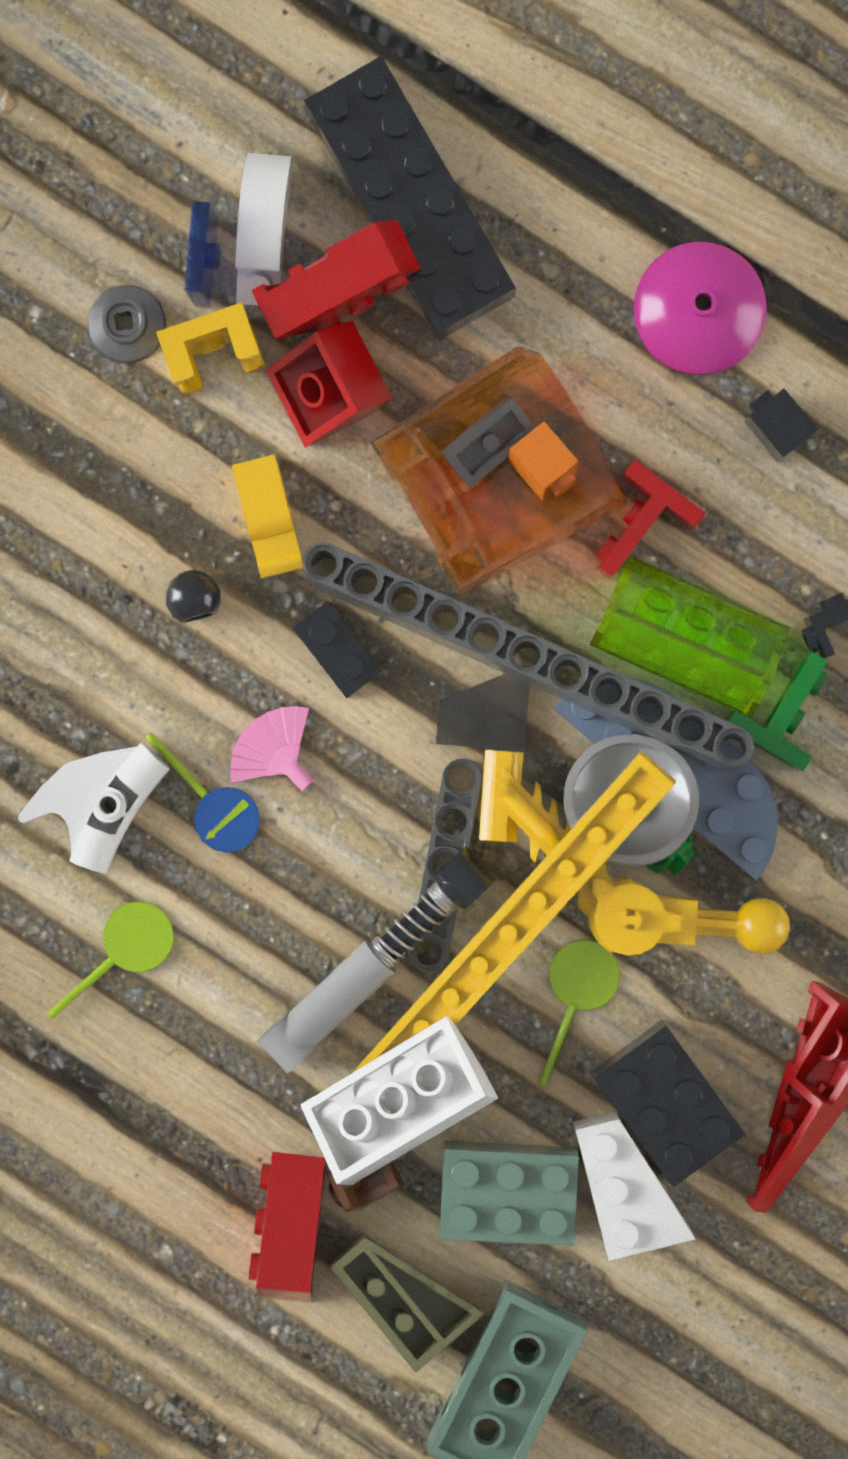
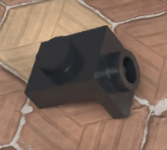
(833, 612)

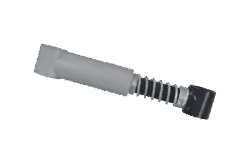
(373, 963)

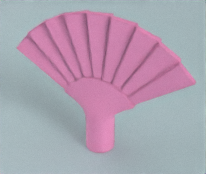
(272, 747)

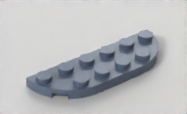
(734, 807)

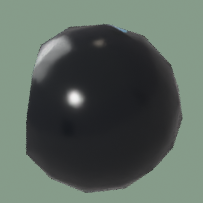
(192, 596)

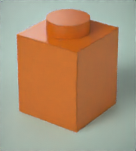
(544, 462)

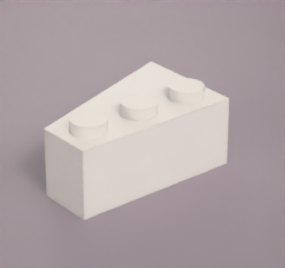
(626, 1193)

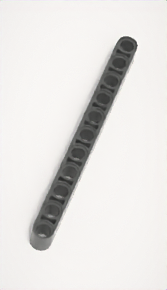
(512, 639)

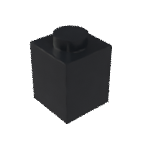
(779, 423)

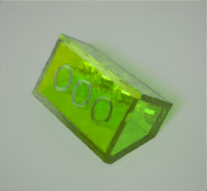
(690, 636)

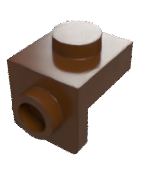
(367, 1190)

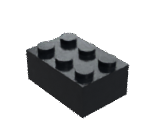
(667, 1103)

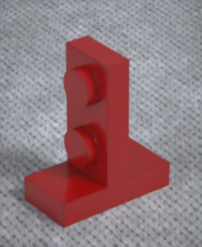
(643, 515)

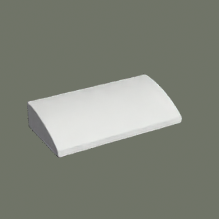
(398, 1102)

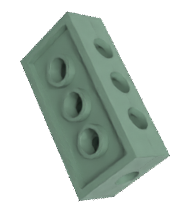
(493, 1357)

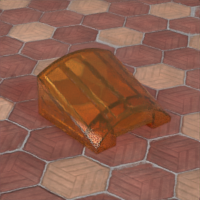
(500, 517)

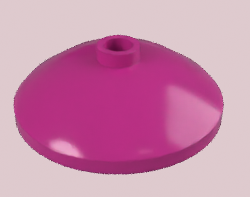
(693, 338)

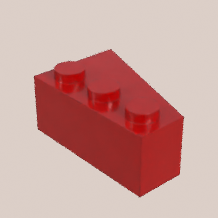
(339, 282)
(288, 1226)

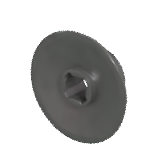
(129, 344)

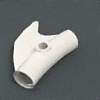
(80, 795)

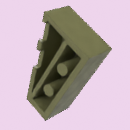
(402, 1301)

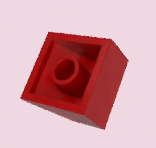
(328, 383)

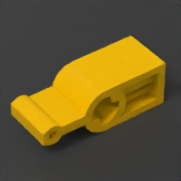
(268, 516)

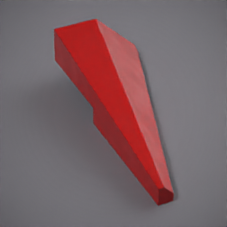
(809, 1095)

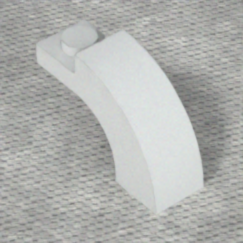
(262, 223)

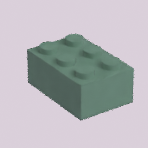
(509, 1193)

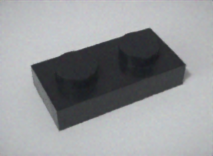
(337, 650)

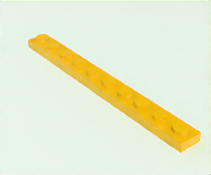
(534, 901)

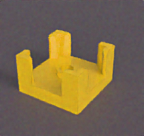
(205, 336)

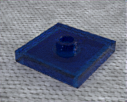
(202, 255)

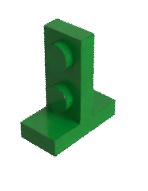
(786, 714)

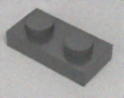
(487, 441)

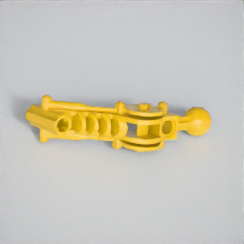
(619, 911)

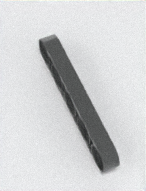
(444, 842)

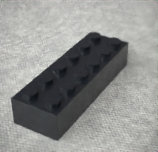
(405, 180)

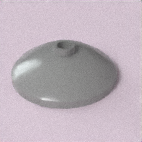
(665, 825)

